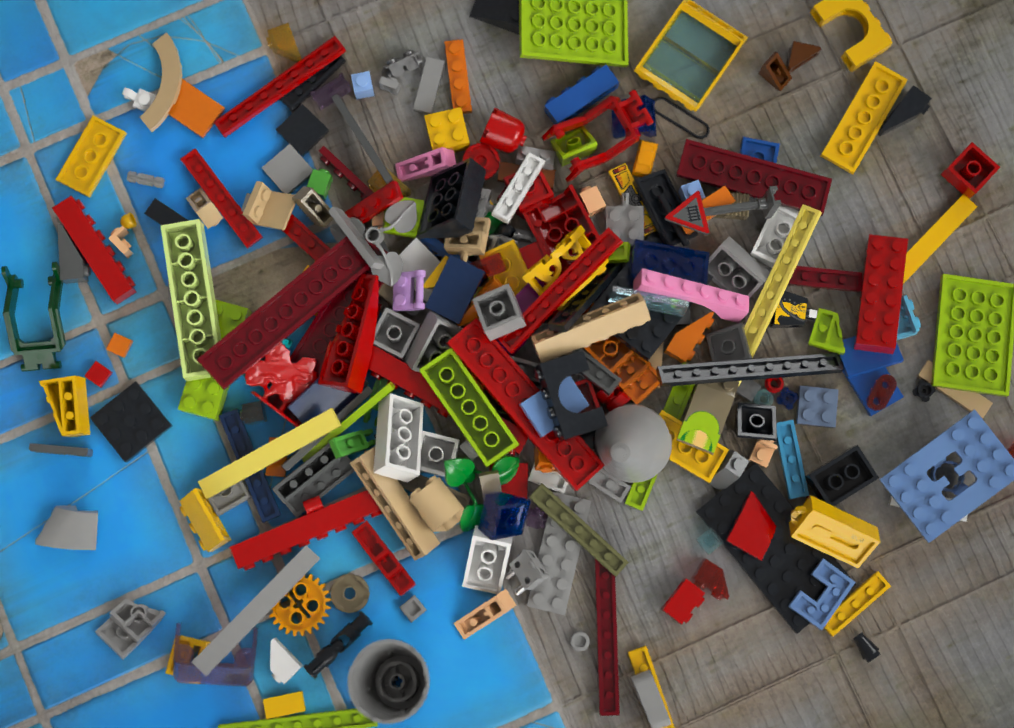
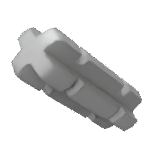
(145, 179)

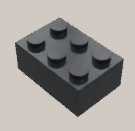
(841, 476)

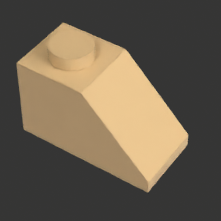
(204, 208)

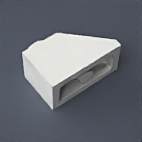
(282, 662)

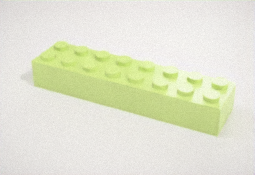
(191, 293)

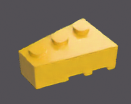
(69, 404)

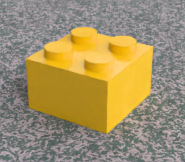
(447, 130)

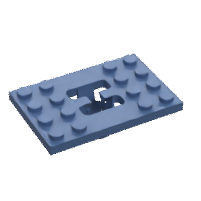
(923, 497)

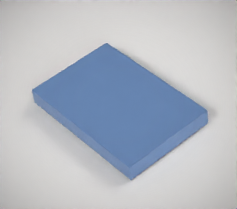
(536, 406)

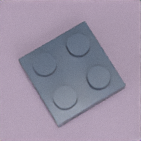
(817, 406)

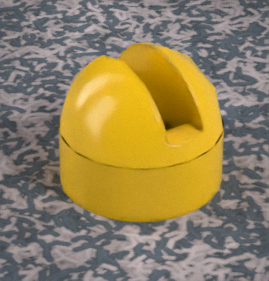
(128, 221)

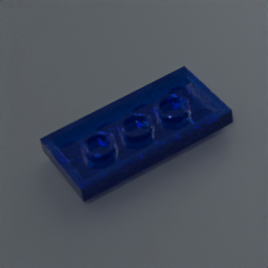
(670, 260)

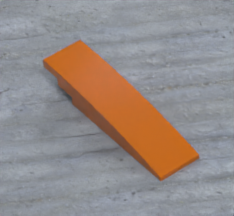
(637, 374)

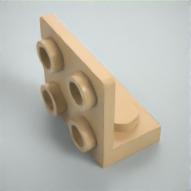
(269, 207)

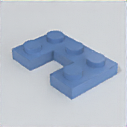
(822, 609)

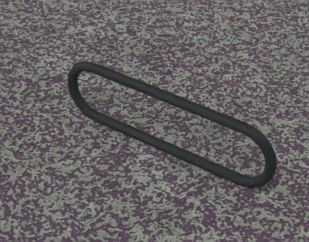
(683, 110)

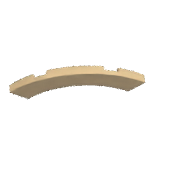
(169, 86)

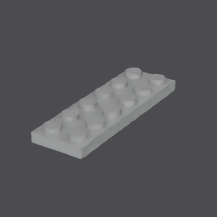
(559, 558)

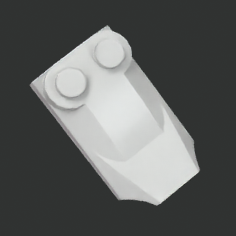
(774, 235)

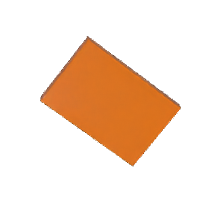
(195, 109)

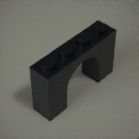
(566, 422)

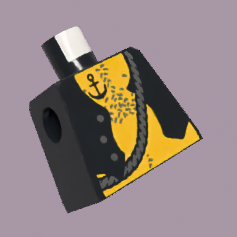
(792, 312)

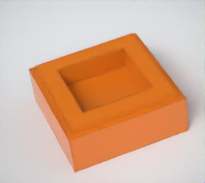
(119, 345)

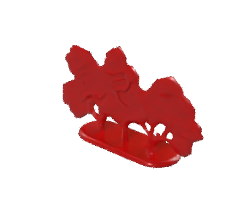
(286, 377)

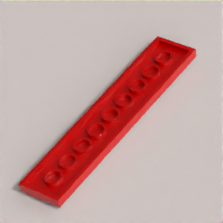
(510, 388)

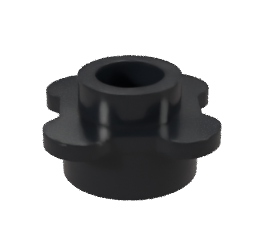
(922, 384)

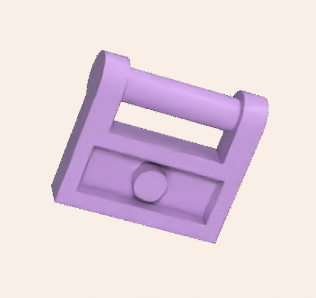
(404, 291)

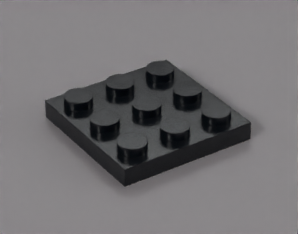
(131, 421)

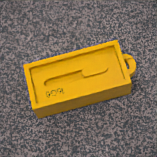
(833, 531)

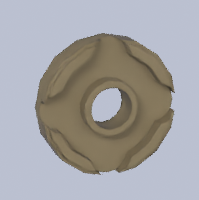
(338, 593)

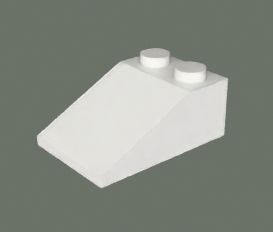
(486, 563)

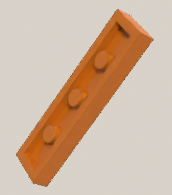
(458, 75)

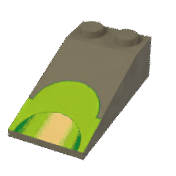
(707, 415)

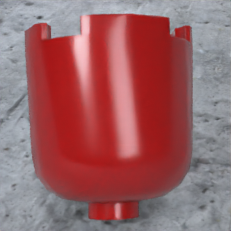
(503, 132)

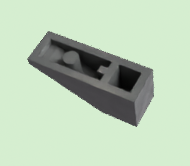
(71, 261)

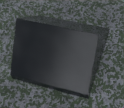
(755, 421)

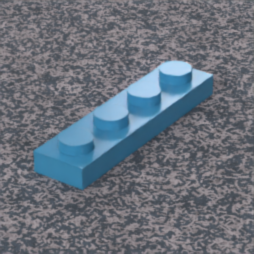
(791, 460)

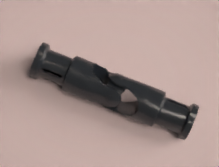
(328, 654)

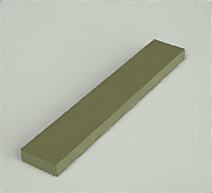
(578, 529)

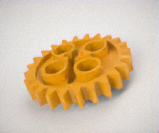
(313, 592)

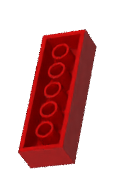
(881, 294)

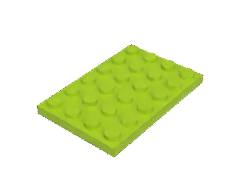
(574, 31)
(974, 335)

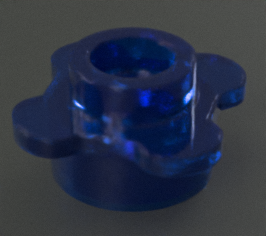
(792, 398)

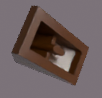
(800, 54)
(775, 72)

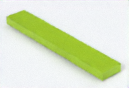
(351, 419)

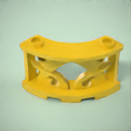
(578, 244)

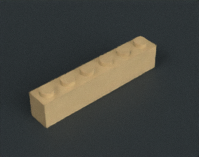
(592, 327)
(396, 507)

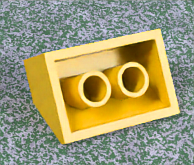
(204, 521)

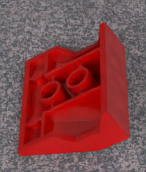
(555, 219)

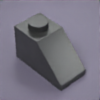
(729, 470)

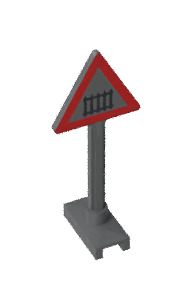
(693, 214)

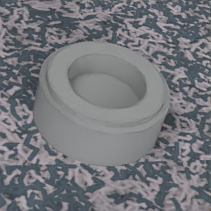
(579, 641)

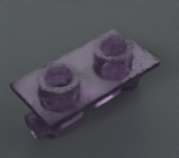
(536, 518)

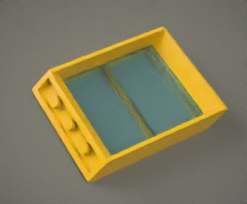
(690, 54)

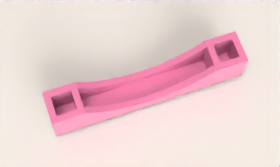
(724, 303)

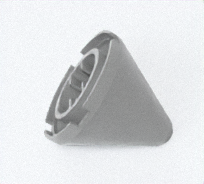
(633, 443)

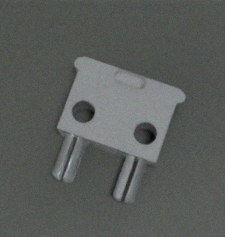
(528, 571)

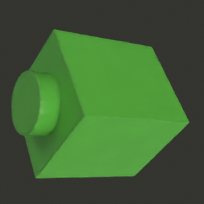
(321, 182)

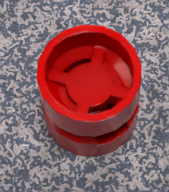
(615, 400)

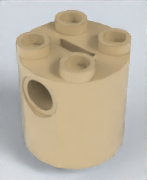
(437, 505)

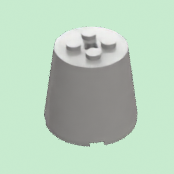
(374, 677)

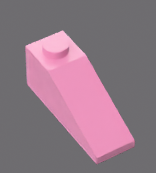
(425, 164)

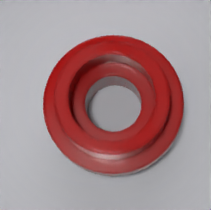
(780, 383)

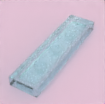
(653, 301)

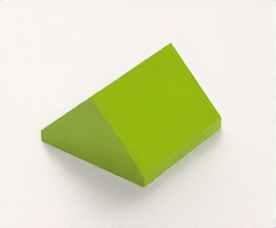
(574, 144)

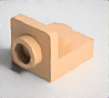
(117, 238)
(762, 452)

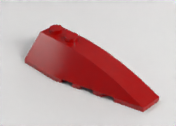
(351, 350)

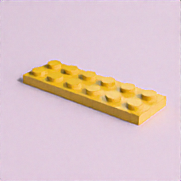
(863, 117)

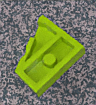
(827, 332)

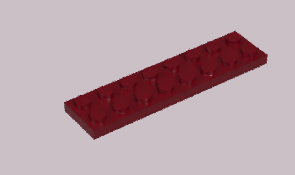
(752, 176)

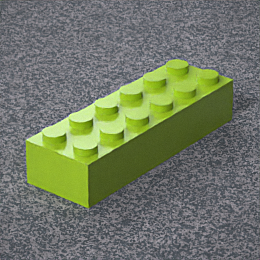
(205, 396)
(469, 407)

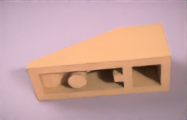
(485, 614)

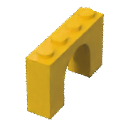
(874, 40)

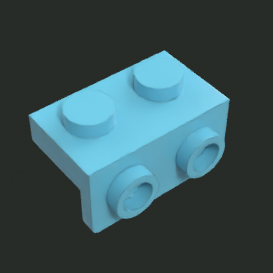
(908, 323)

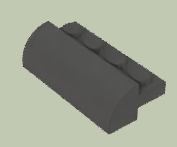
(313, 478)

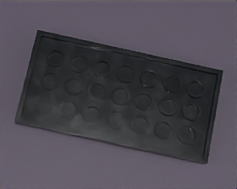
(786, 562)

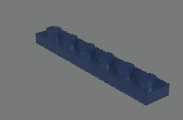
(256, 483)

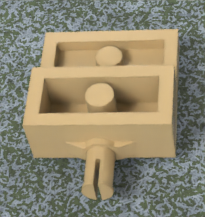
(471, 243)

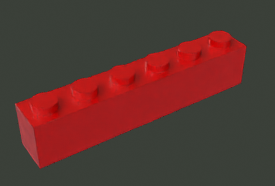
(94, 249)

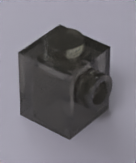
(253, 413)

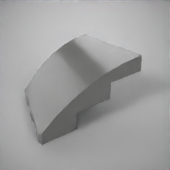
(69, 529)
(128, 626)

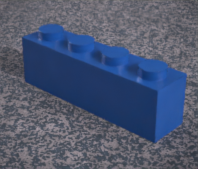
(582, 95)

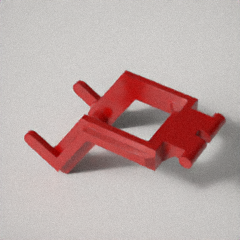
(629, 117)

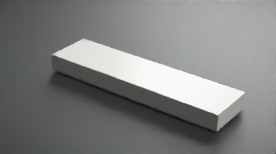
(518, 188)

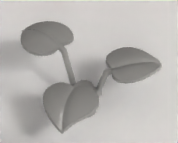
(401, 217)

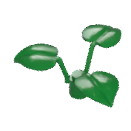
(462, 471)

